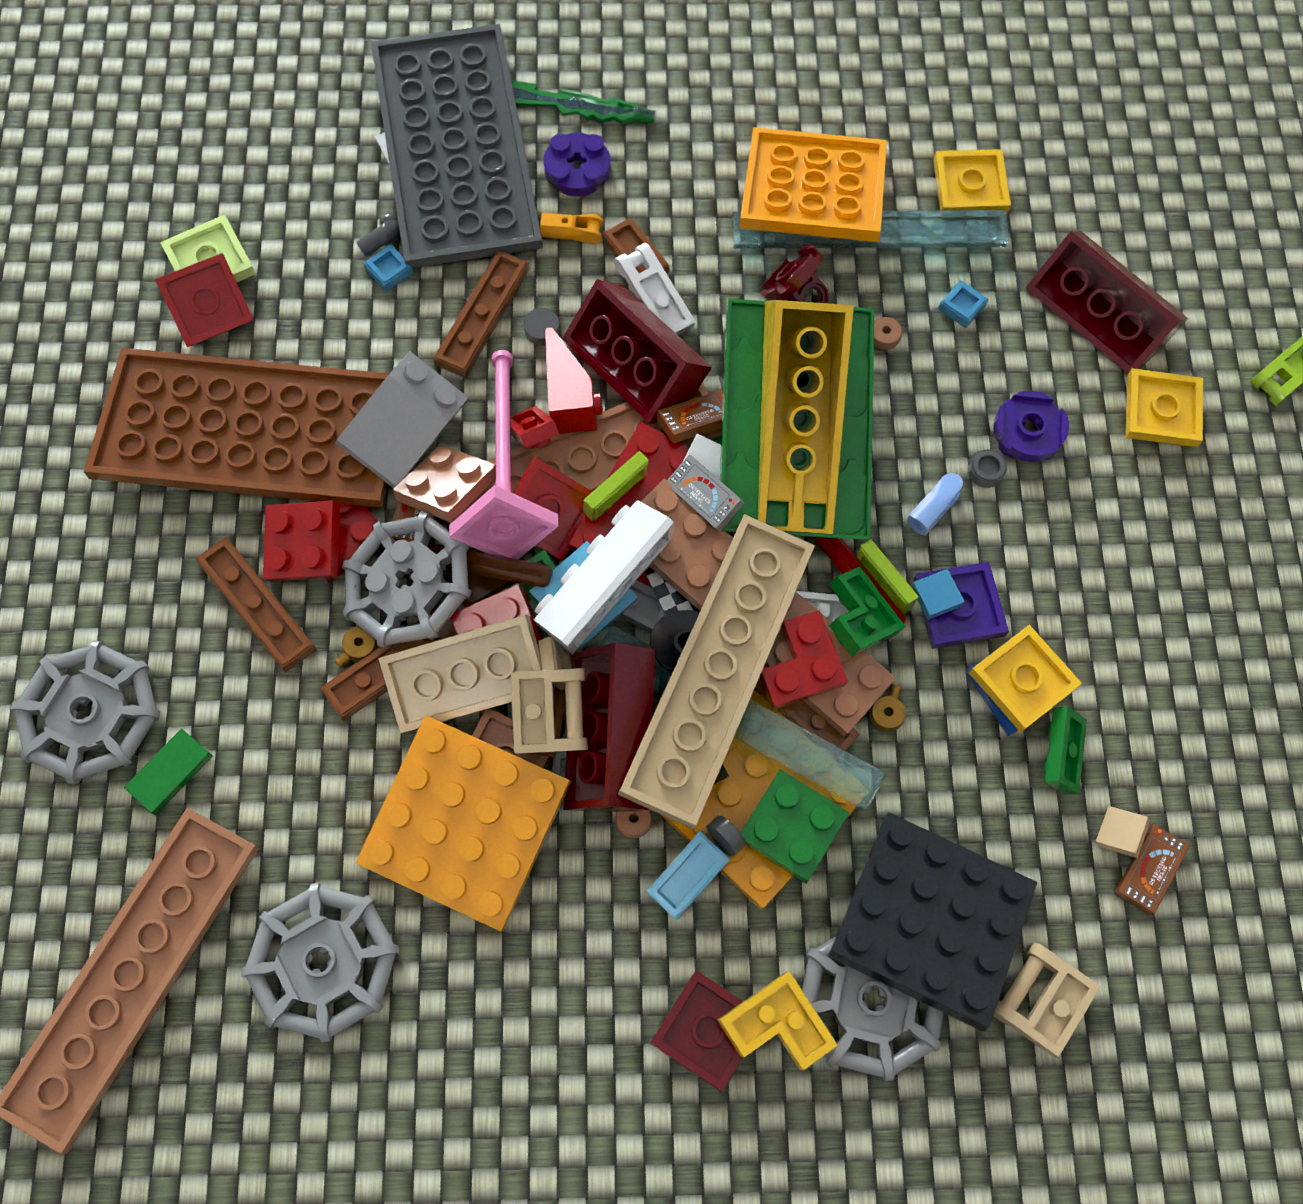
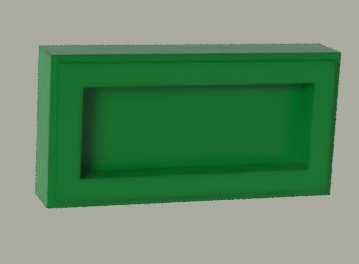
(168, 772)

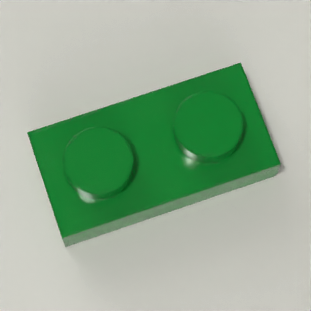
(1065, 750)

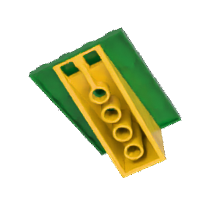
(802, 449)

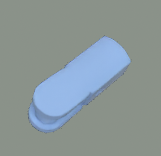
(935, 504)

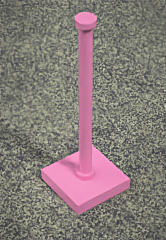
(501, 520)

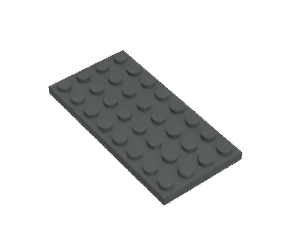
(455, 146)

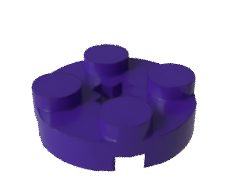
(574, 147)
(1026, 445)

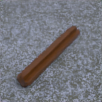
(503, 567)

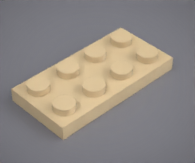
(459, 672)

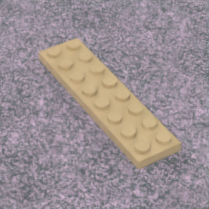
(717, 672)

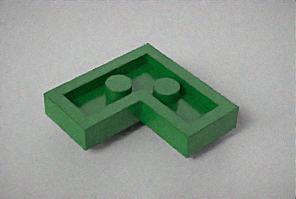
(869, 614)

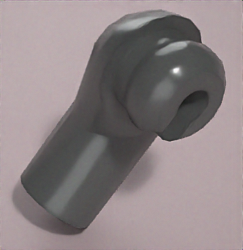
(380, 236)

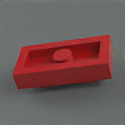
(532, 428)

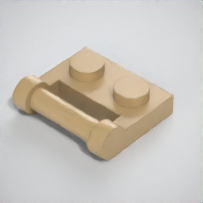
(535, 711)
(1057, 1008)

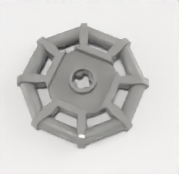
(385, 577)
(96, 730)
(314, 985)
(867, 1025)

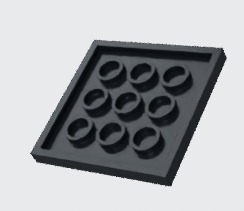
(934, 921)

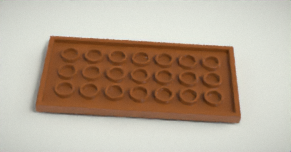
(234, 427)

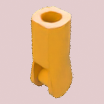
(572, 227)

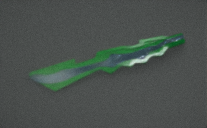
(584, 104)

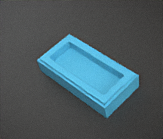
(688, 875)

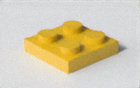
(971, 180)
(1164, 407)
(1025, 678)

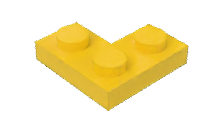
(783, 1012)

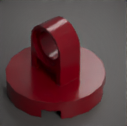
(795, 277)

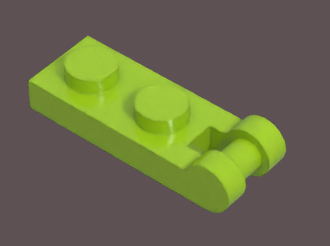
(1288, 367)

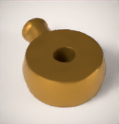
(351, 650)
(892, 705)

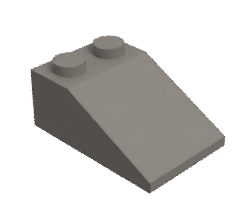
(402, 420)

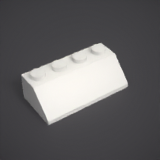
(605, 575)

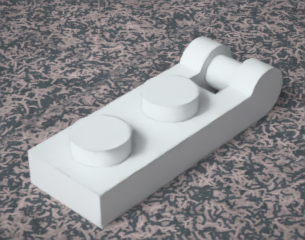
(655, 288)

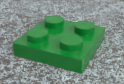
(793, 826)

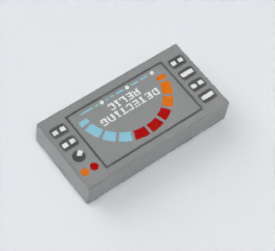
(705, 493)

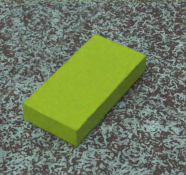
(615, 486)
(887, 576)

